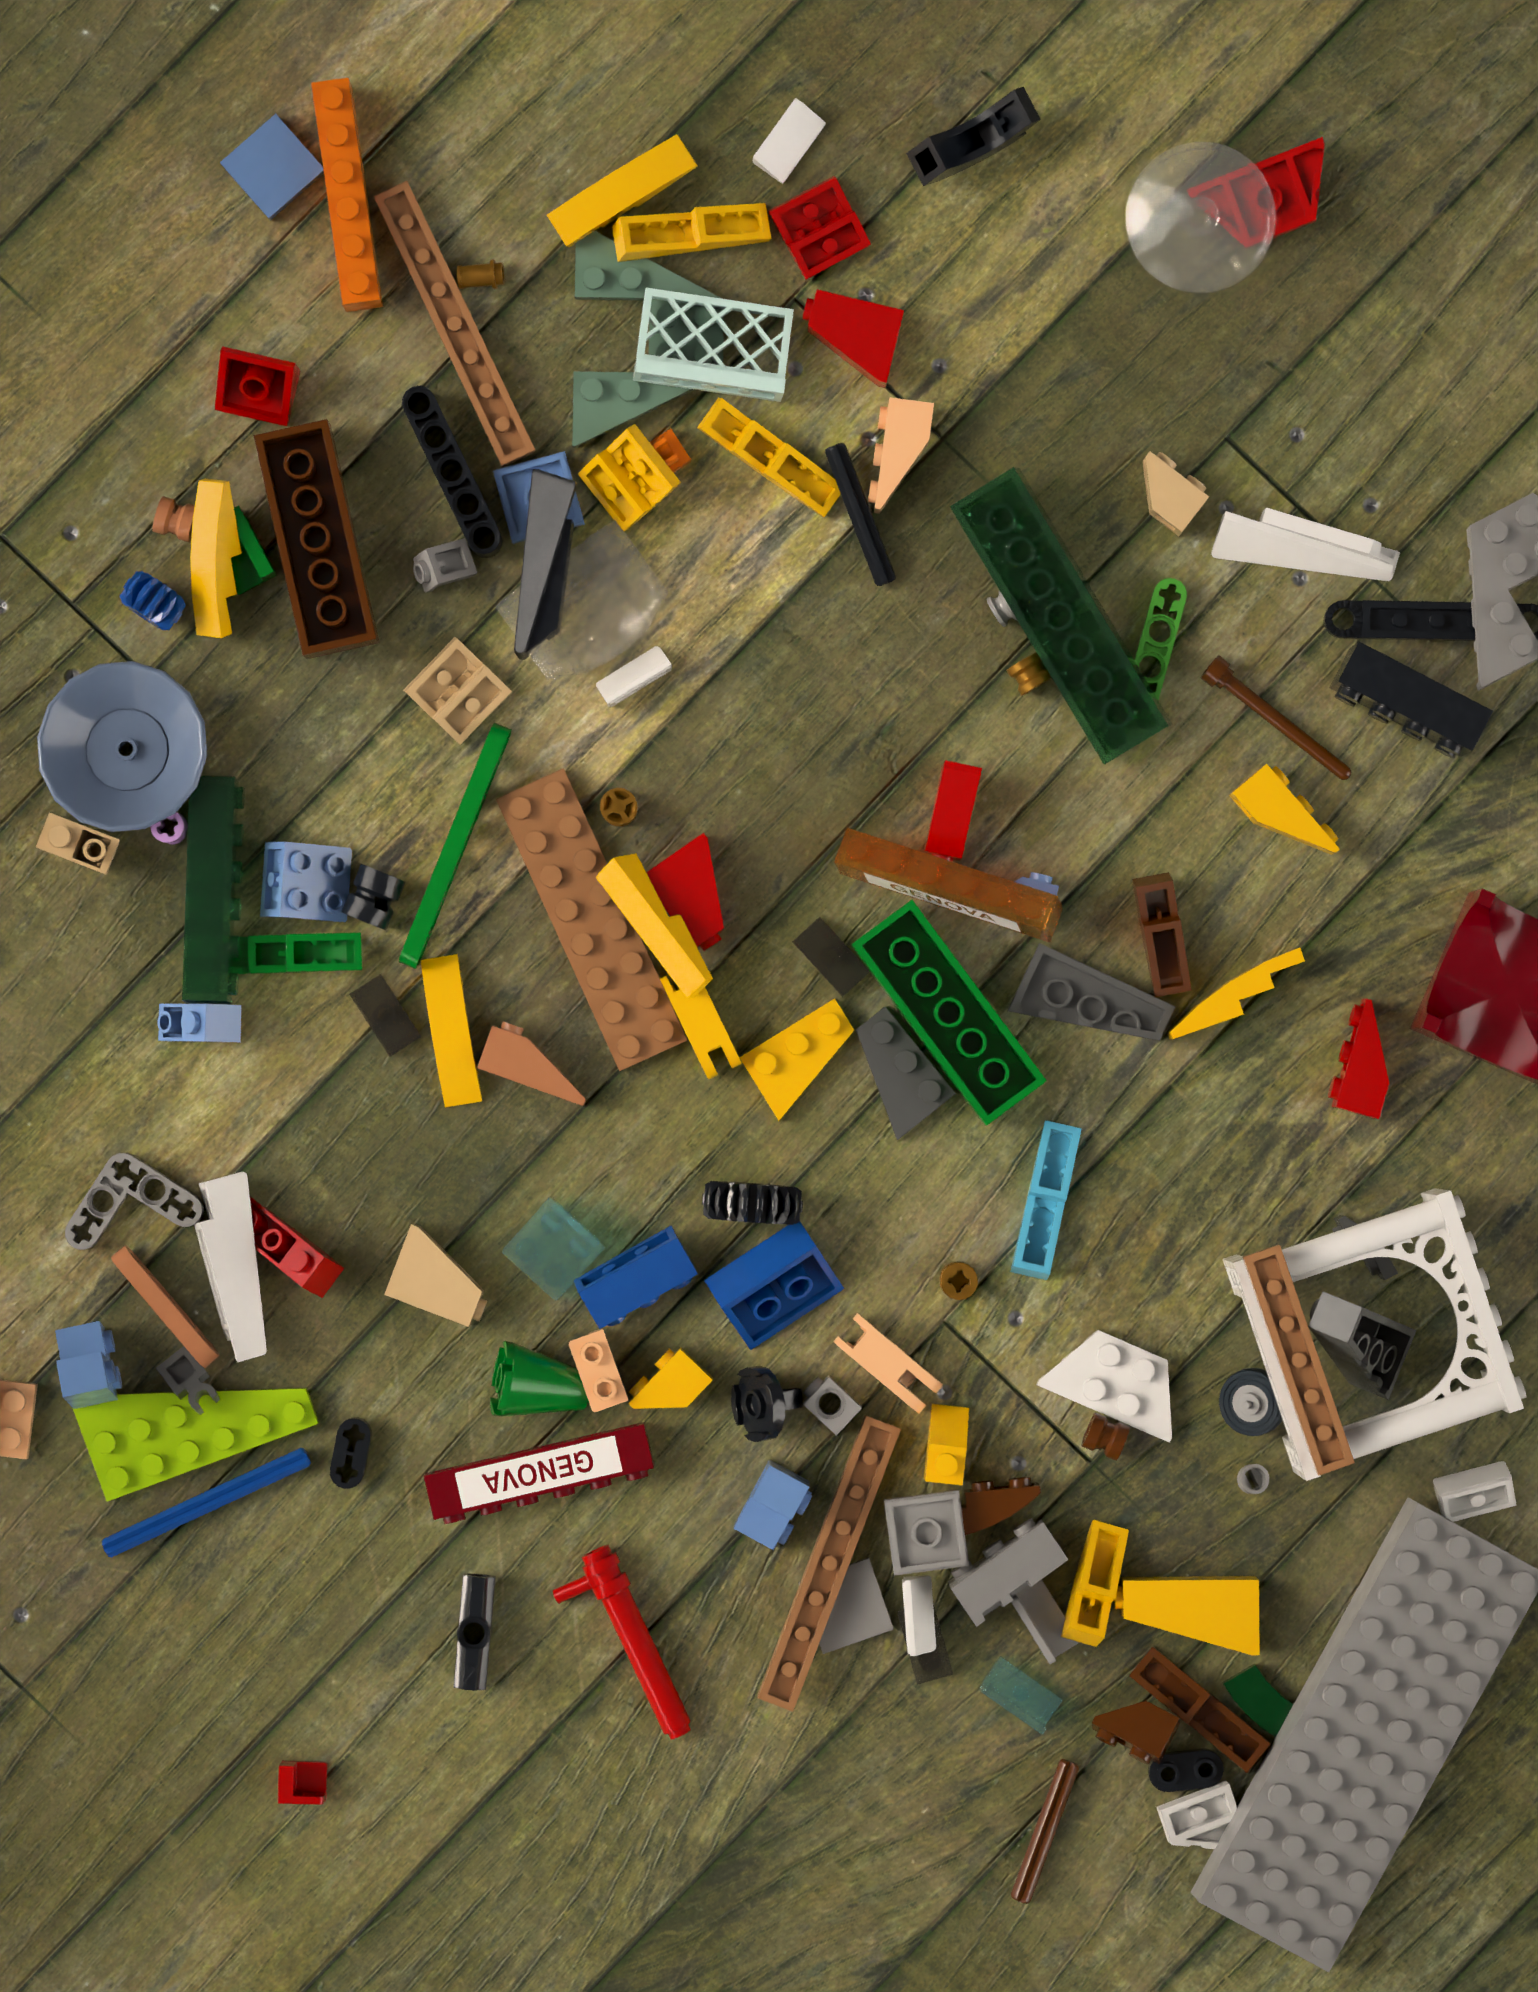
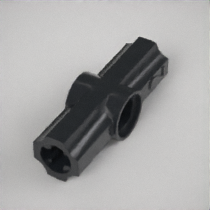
(473, 1656)

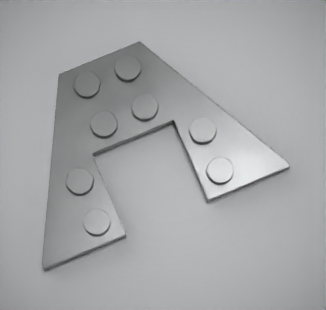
(1500, 559)

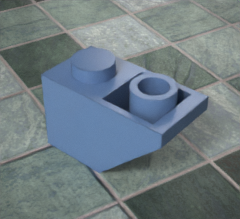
(199, 1022)

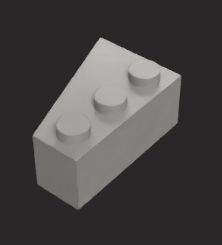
(1006, 1570)

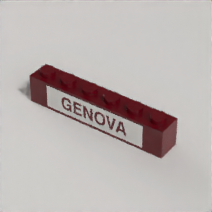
(539, 1471)

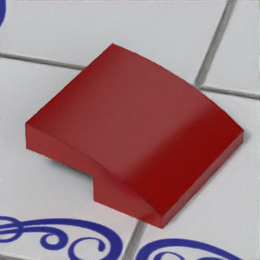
(819, 227)

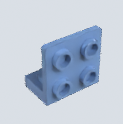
(305, 881)

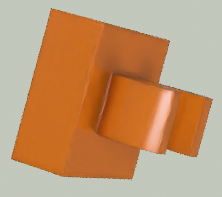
(671, 450)

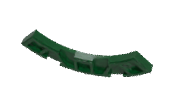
(1258, 1699)

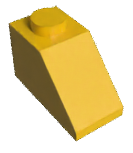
(946, 1444)

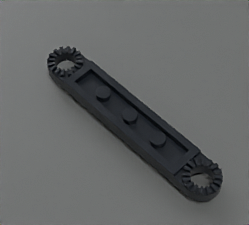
(1408, 620)

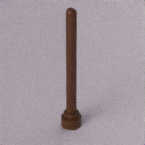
(1221, 675)

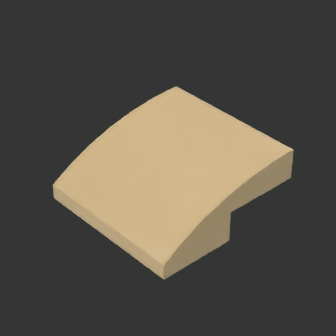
(457, 690)

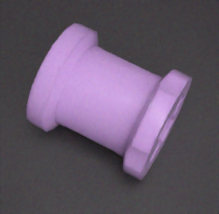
(180, 830)

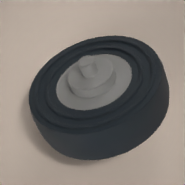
(1249, 1403)

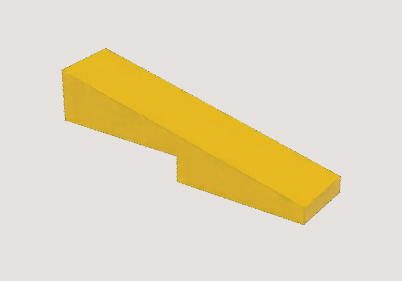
(691, 231)
(664, 935)

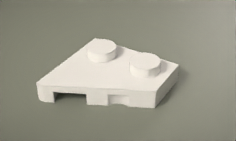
(1198, 1816)

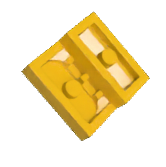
(629, 477)

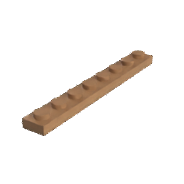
(454, 324)
(828, 1563)

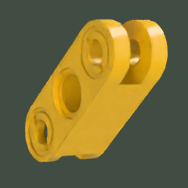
(702, 1027)

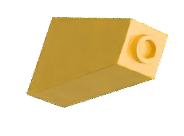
(1198, 1607)

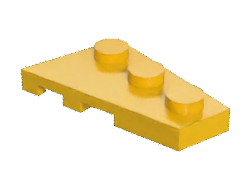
(796, 1055)

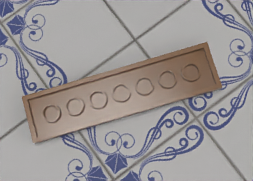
(590, 926)

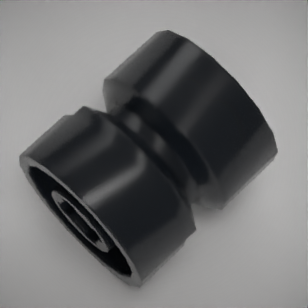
(373, 897)

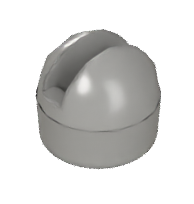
(1258, 1476)

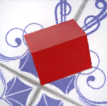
(256, 386)

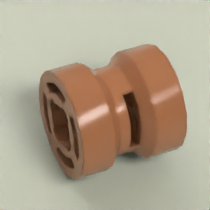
(174, 519)

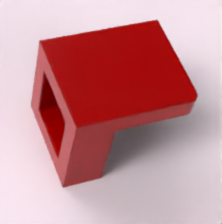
(302, 1782)

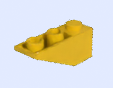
(1274, 807)

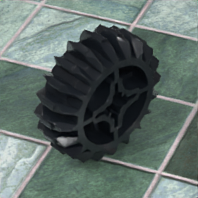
(752, 1202)

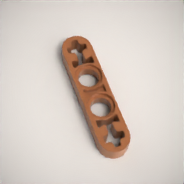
(165, 1306)

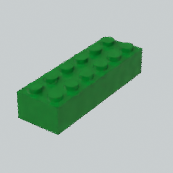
(948, 1012)

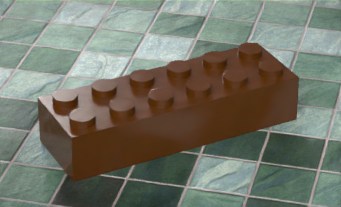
(316, 539)

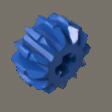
(152, 600)

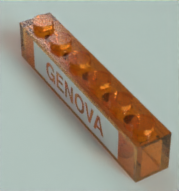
(948, 885)

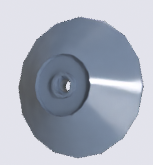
(85, 737)

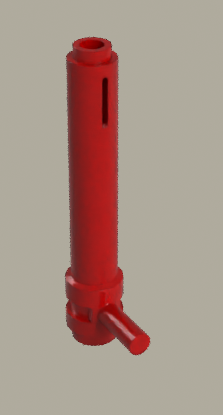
(613, 1590)

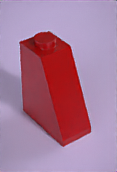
(856, 331)
(952, 810)
(689, 889)

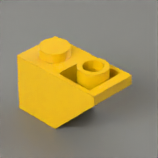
(673, 1385)

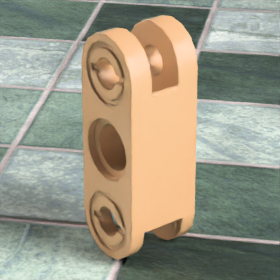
(888, 1363)

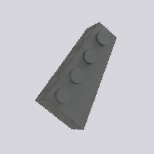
(1361, 1343)

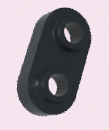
(1186, 1770)

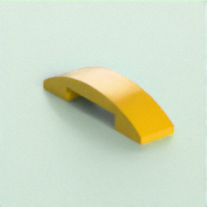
(450, 1030)

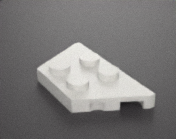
(1116, 1382)

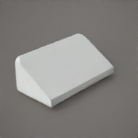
(788, 141)
(634, 676)
(1475, 1491)
(919, 1614)

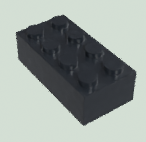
(1411, 700)

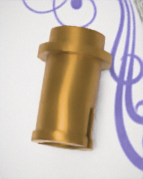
(481, 275)

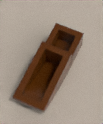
(1162, 934)

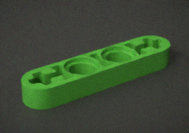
(1161, 650)

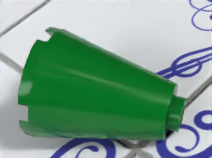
(534, 1383)

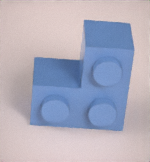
(85, 1365)
(772, 1504)

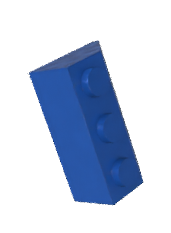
(774, 1284)

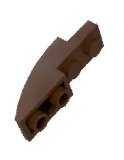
(990, 1504)

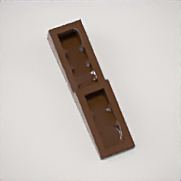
(1200, 1710)

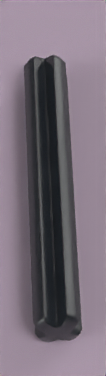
(860, 514)

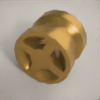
(1029, 673)
(616, 802)
(954, 1274)

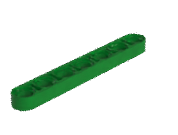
(455, 845)

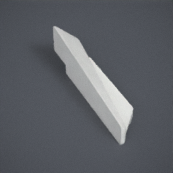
(1302, 545)
(232, 1263)

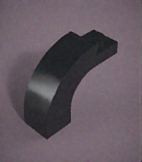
(974, 140)

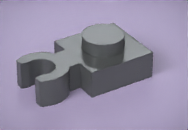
(187, 1377)

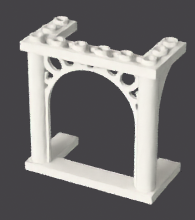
(1434, 1217)

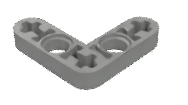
(120, 1190)

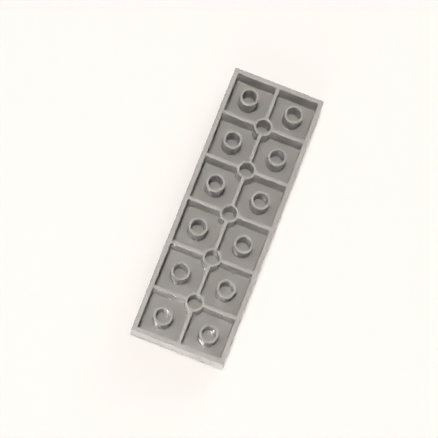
(1367, 1735)

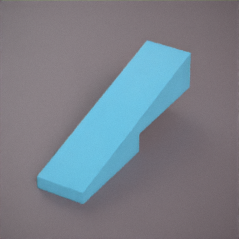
(1046, 1200)

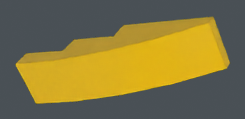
(622, 190)
(770, 457)
(212, 547)
(1225, 1002)

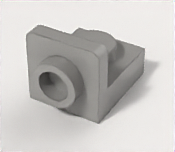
(444, 564)

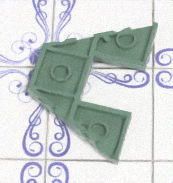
(612, 398)

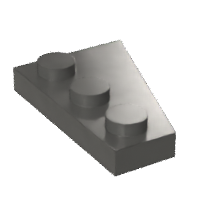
(902, 1073)

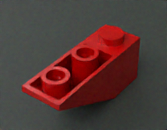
(1364, 1073)
(293, 1252)

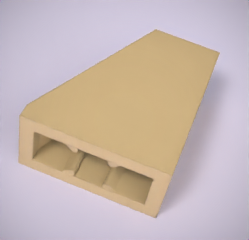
(434, 1280)

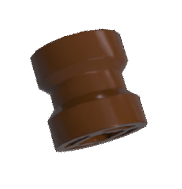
(1105, 1435)

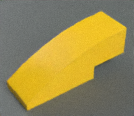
(1095, 1584)

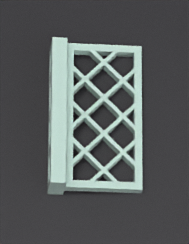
(709, 376)

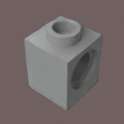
(840, 1418)

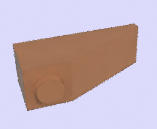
(521, 1061)

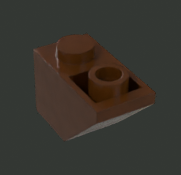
(1140, 1728)

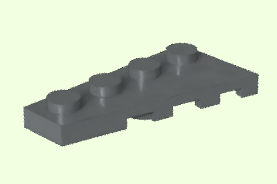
(1080, 995)

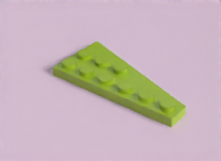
(160, 1436)

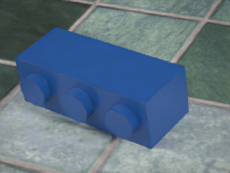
(635, 1278)

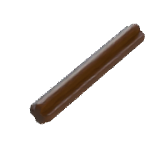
(1044, 1831)

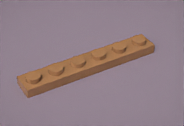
(1298, 1359)

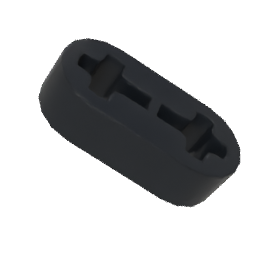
(341, 1451)

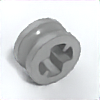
(1000, 609)

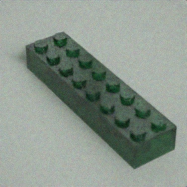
(1061, 615)

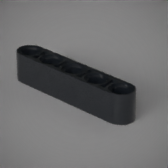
(442, 456)

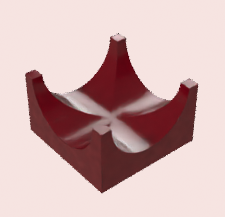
(1487, 987)

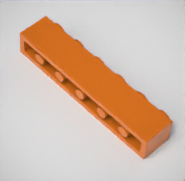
(347, 194)

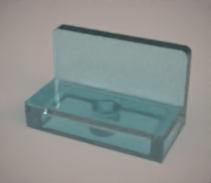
(1020, 1694)

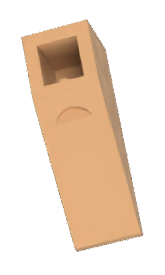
(905, 438)

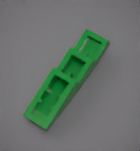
(299, 953)

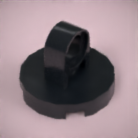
(761, 1403)

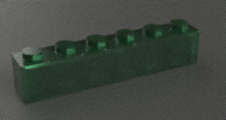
(211, 891)

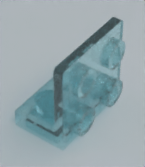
(553, 1248)

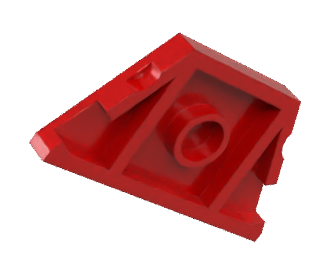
(1295, 184)

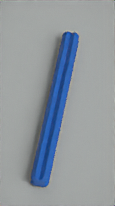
(206, 1502)

